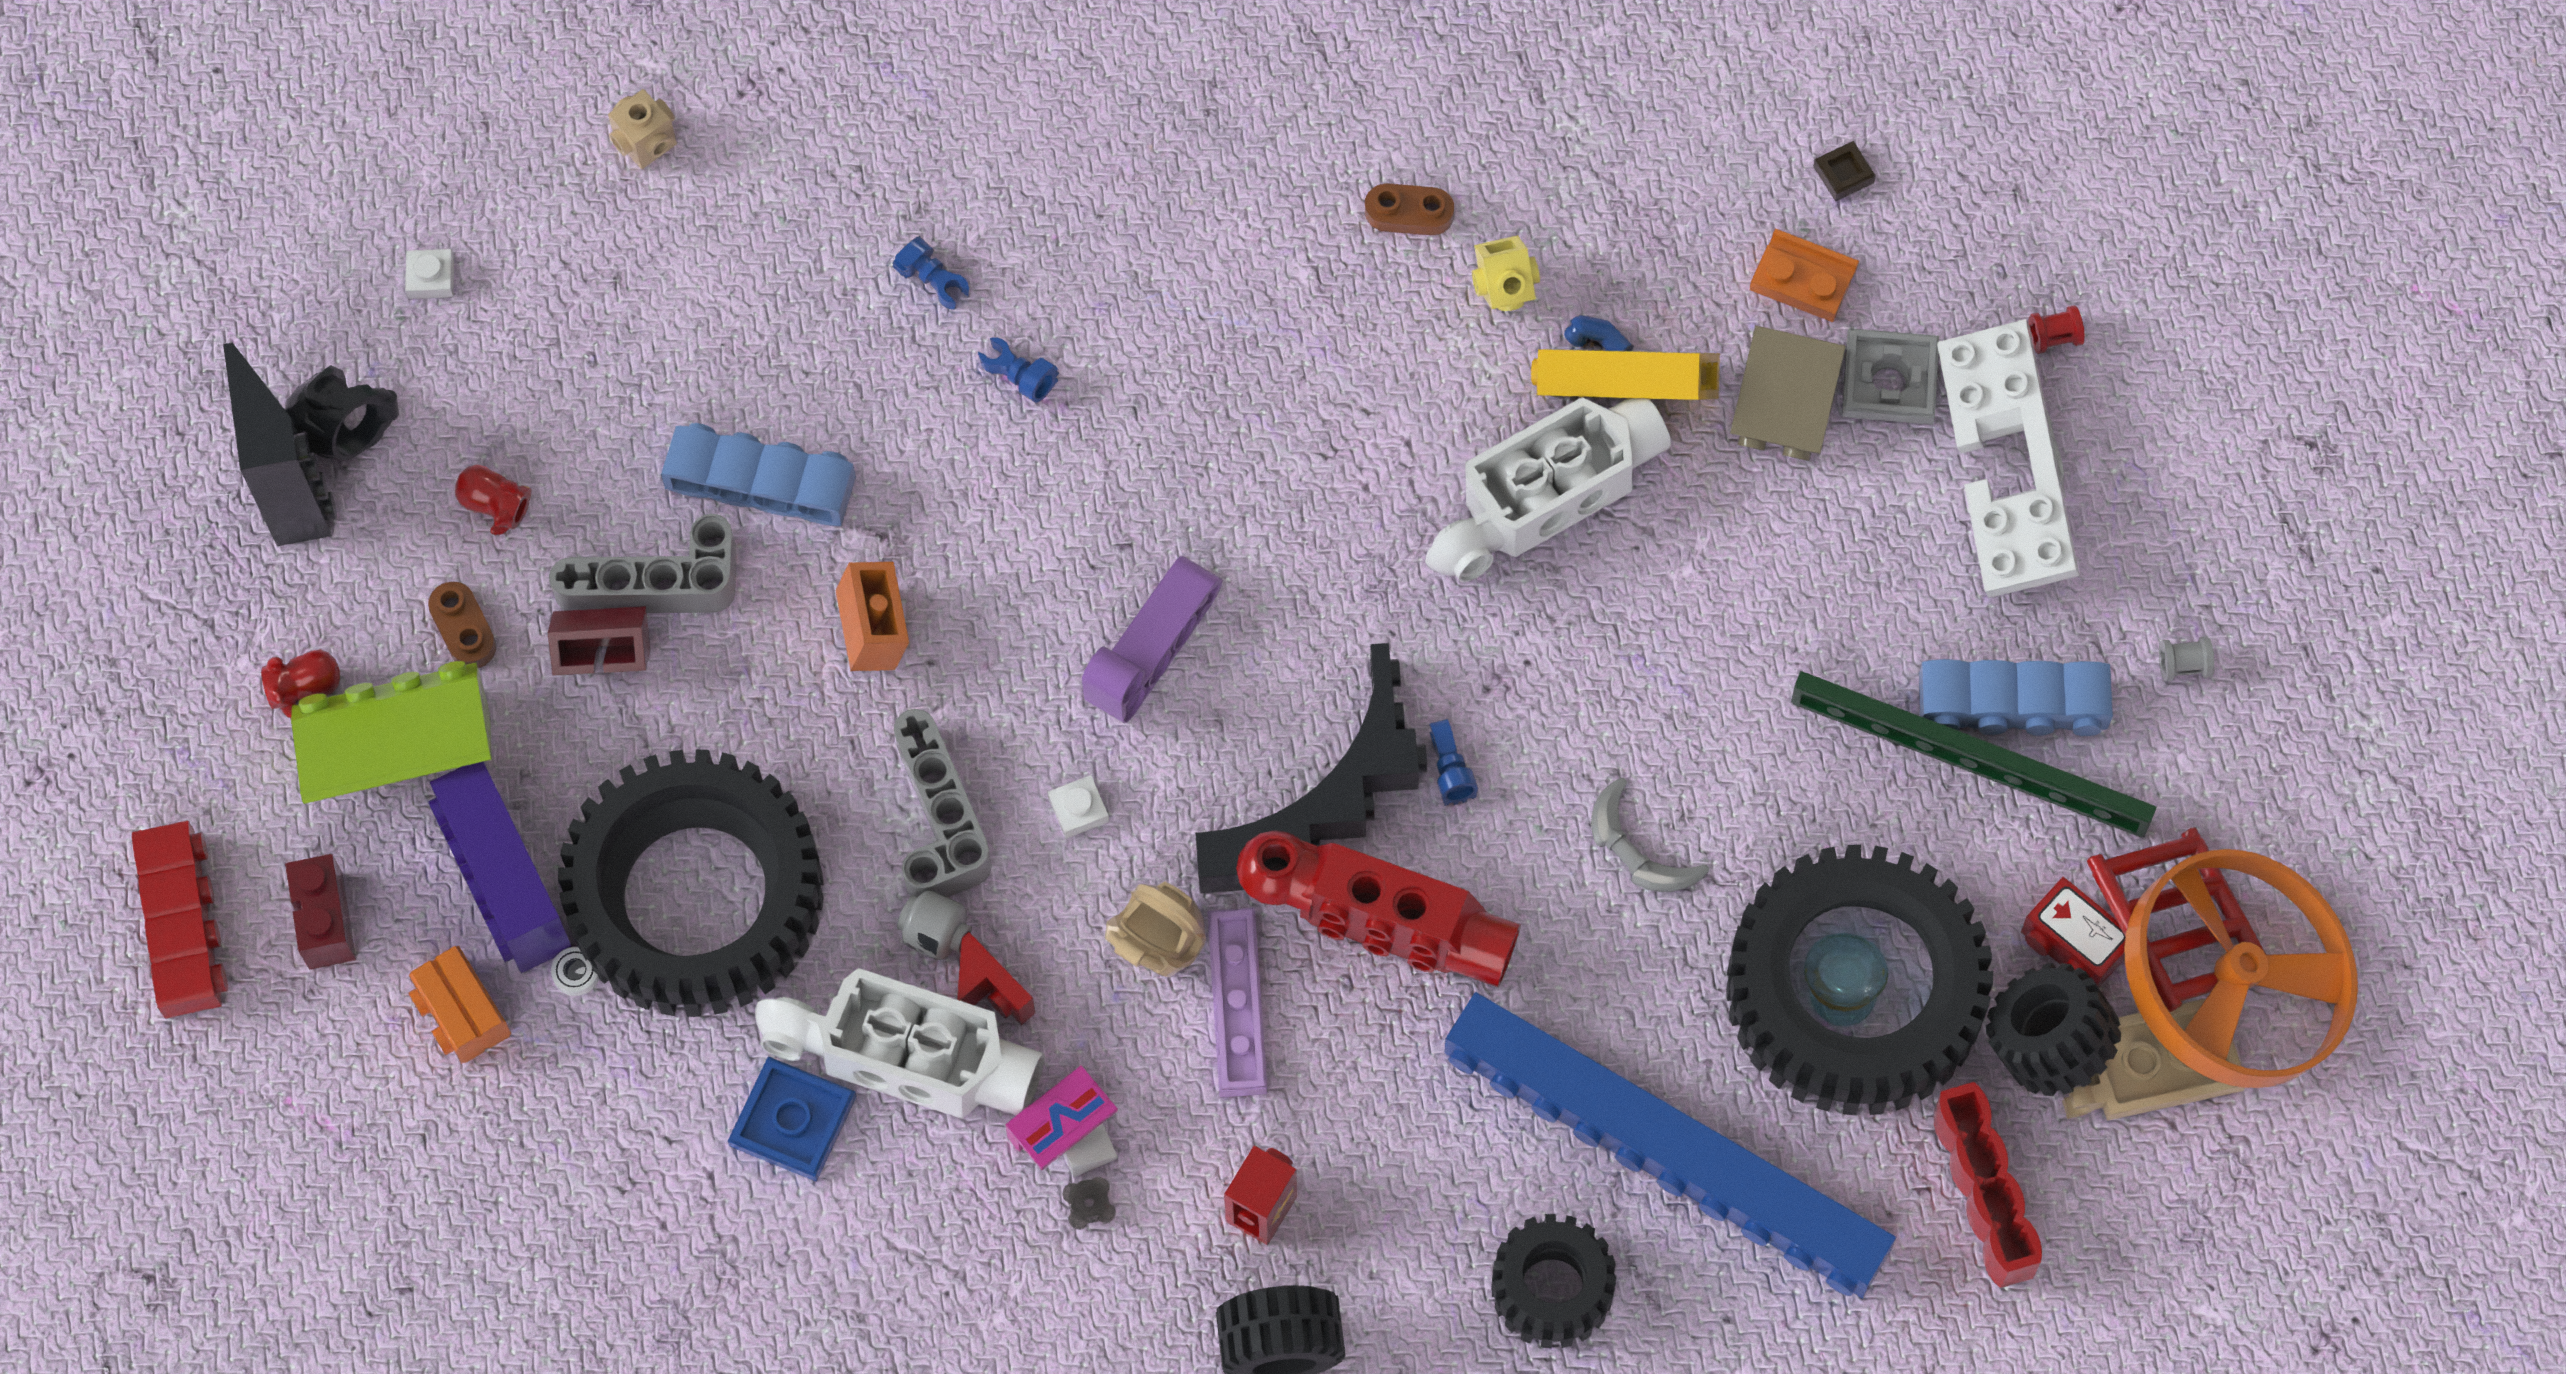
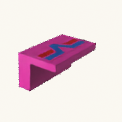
(1060, 1118)

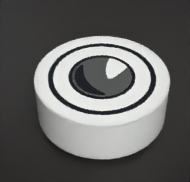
(573, 973)

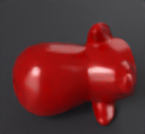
(492, 494)
(301, 677)

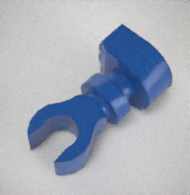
(916, 257)
(1033, 379)
(1456, 780)

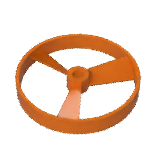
(2209, 1034)

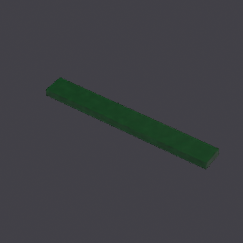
(1973, 754)

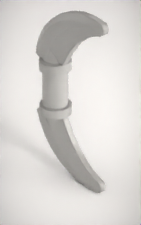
(1646, 873)

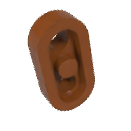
(1409, 210)
(460, 622)

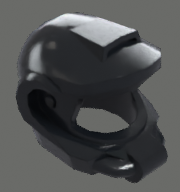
(322, 406)

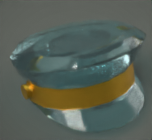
(1845, 977)

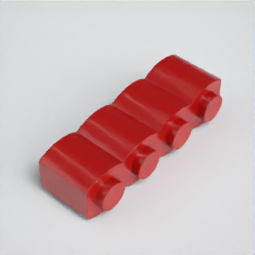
(177, 919)
(1993, 1195)

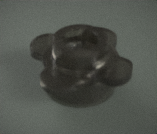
(1092, 1189)

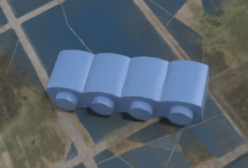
(757, 475)
(2017, 695)

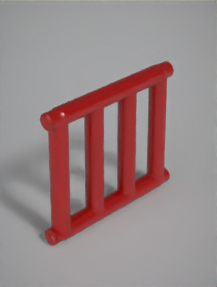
(2235, 924)

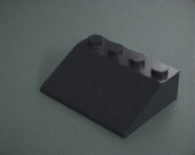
(276, 459)

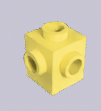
(1505, 273)

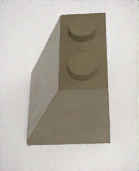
(1787, 392)

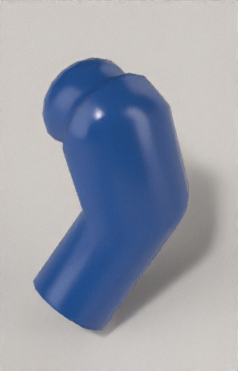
(1596, 329)

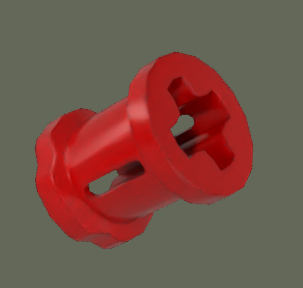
(2056, 329)

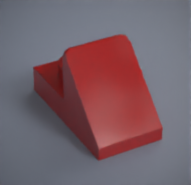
(984, 975)

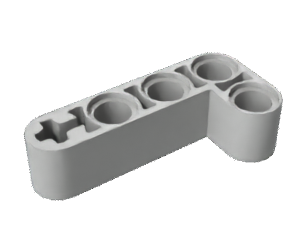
(646, 572)
(936, 800)

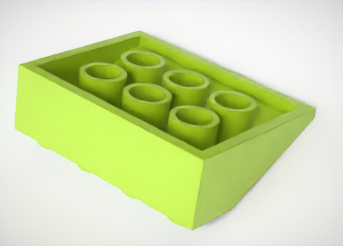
(391, 731)

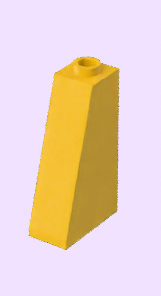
(1626, 374)

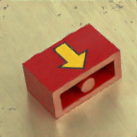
(1261, 1193)

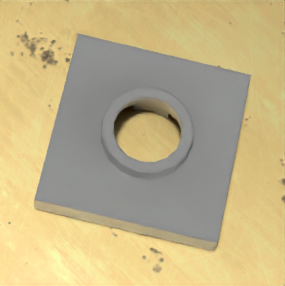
(1907, 353)

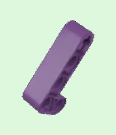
(1125, 676)

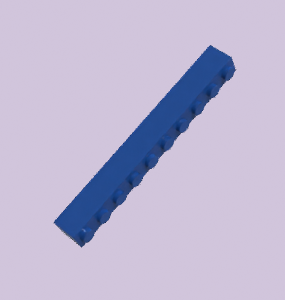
(1669, 1146)

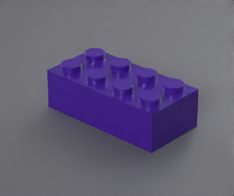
(497, 867)

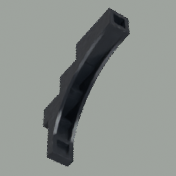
(1378, 760)

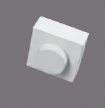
(429, 274)
(1078, 806)

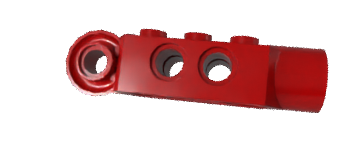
(1380, 906)

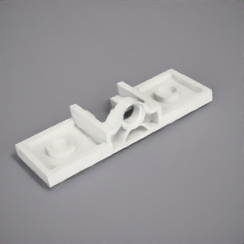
(1993, 394)

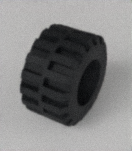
(2069, 1053)
(1553, 1242)
(1281, 1331)

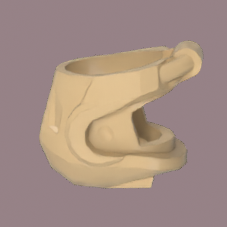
(1158, 929)

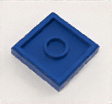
(792, 1119)

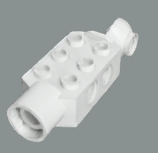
(1547, 481)
(906, 1045)

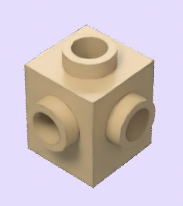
(642, 128)

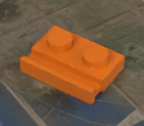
(1804, 275)

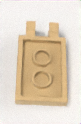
(2146, 1074)

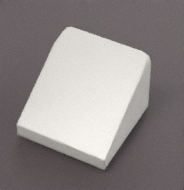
(1090, 1152)

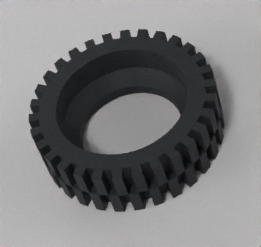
(670, 801)
(1842, 1065)

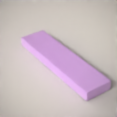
(1237, 1002)

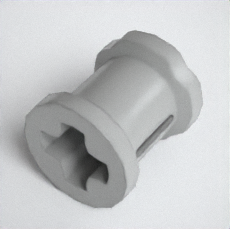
(2186, 658)

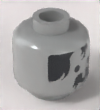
(933, 924)

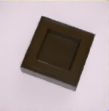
(1844, 171)

